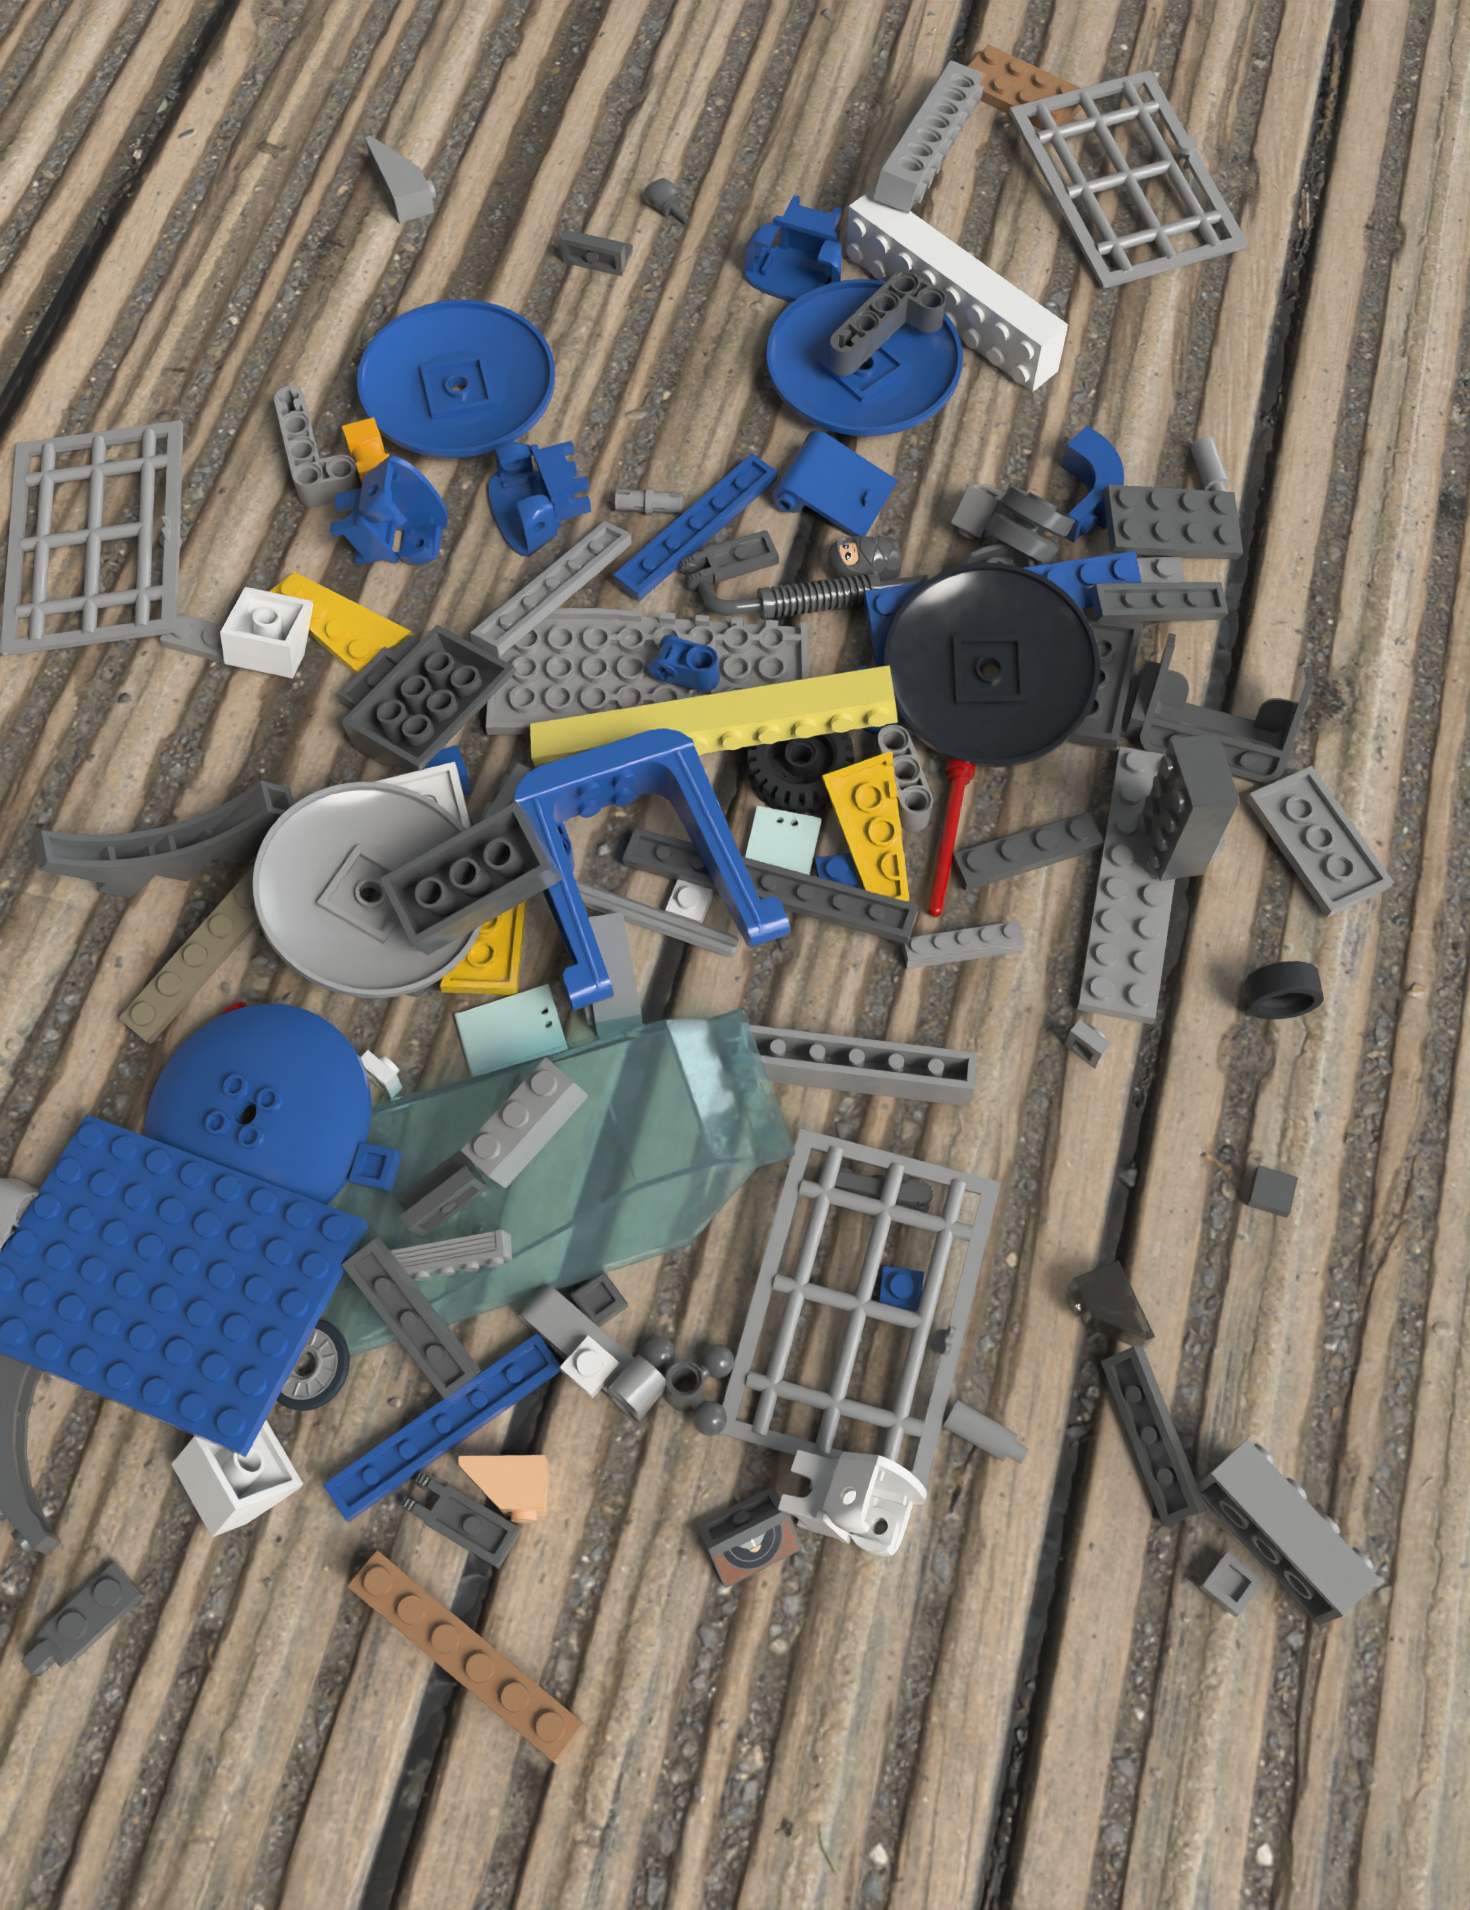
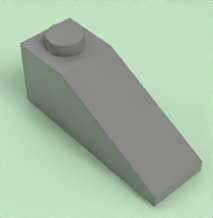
(401, 181)

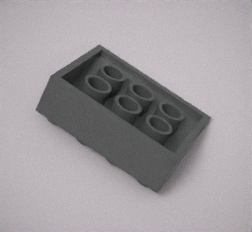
(425, 700)

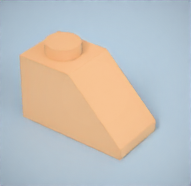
(511, 1483)

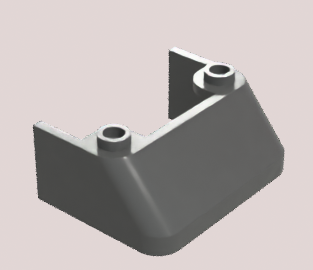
(1251, 747)

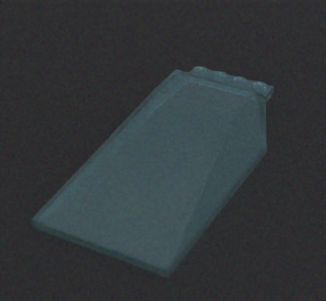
(633, 1174)

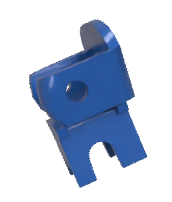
(803, 261)
(391, 499)
(533, 503)

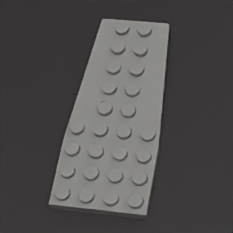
(601, 658)

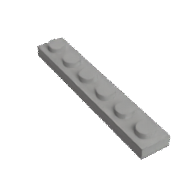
(550, 589)

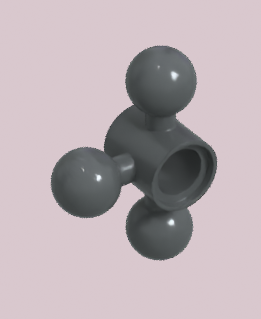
(716, 1362)

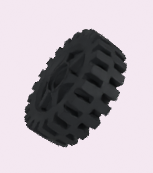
(793, 784)

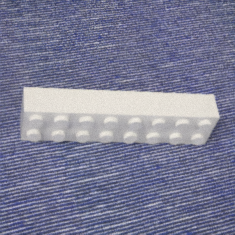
(981, 304)

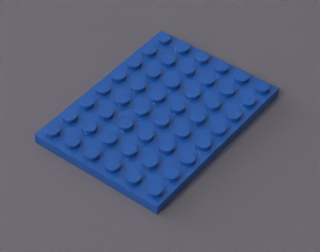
(169, 1282)

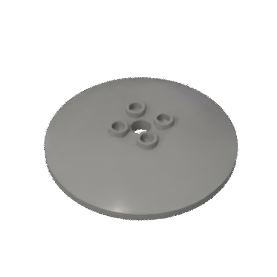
(312, 880)

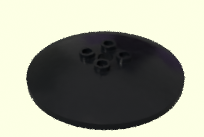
(999, 618)

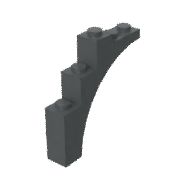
(176, 851)
(17, 1495)

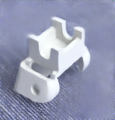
(853, 1497)

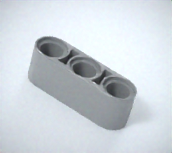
(906, 763)

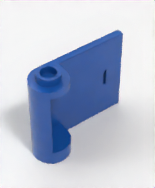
(834, 484)

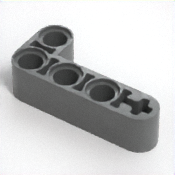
(898, 301)

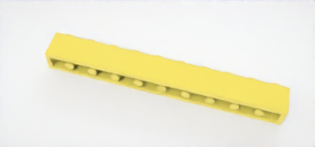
(733, 717)

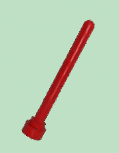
(959, 775)

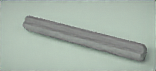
(659, 920)

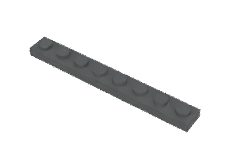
(795, 890)

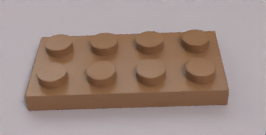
(1016, 82)

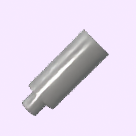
(1209, 464)
(984, 1433)

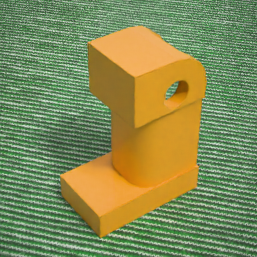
(364, 445)

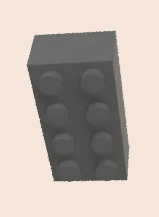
(1188, 807)
(471, 879)

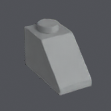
(976, 510)

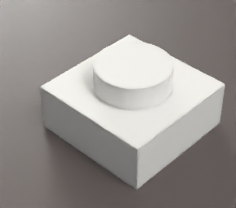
(690, 901)
(382, 1073)
(590, 1366)

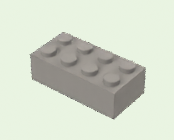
(1287, 1533)

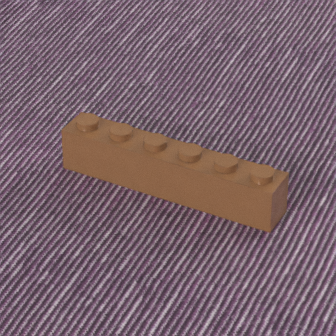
(467, 1657)

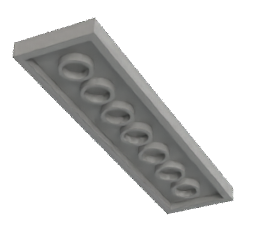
(1129, 905)

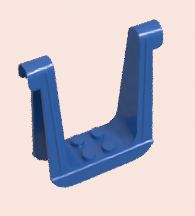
(615, 773)

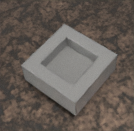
(1087, 1043)
(1231, 1584)

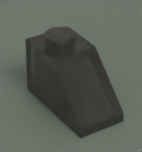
(1109, 1305)

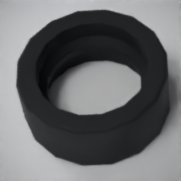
(1284, 990)

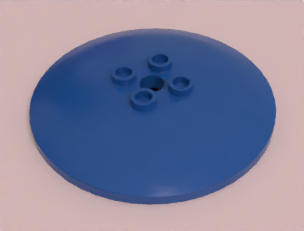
(450, 343)
(907, 375)
(297, 1074)

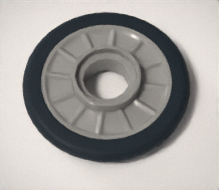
(328, 1375)

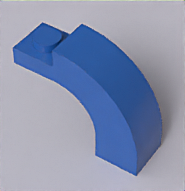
(1096, 464)

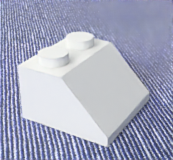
(267, 632)
(235, 1488)

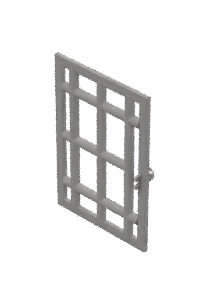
(1128, 177)
(93, 535)
(944, 1341)

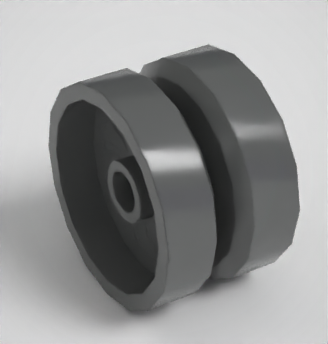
(1032, 519)

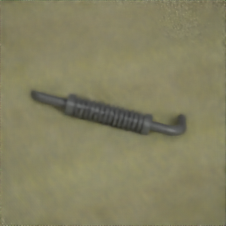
(803, 597)

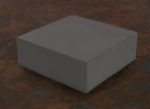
(1272, 1191)
(599, 1299)

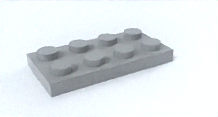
(1319, 841)

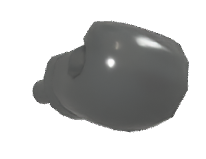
(664, 196)

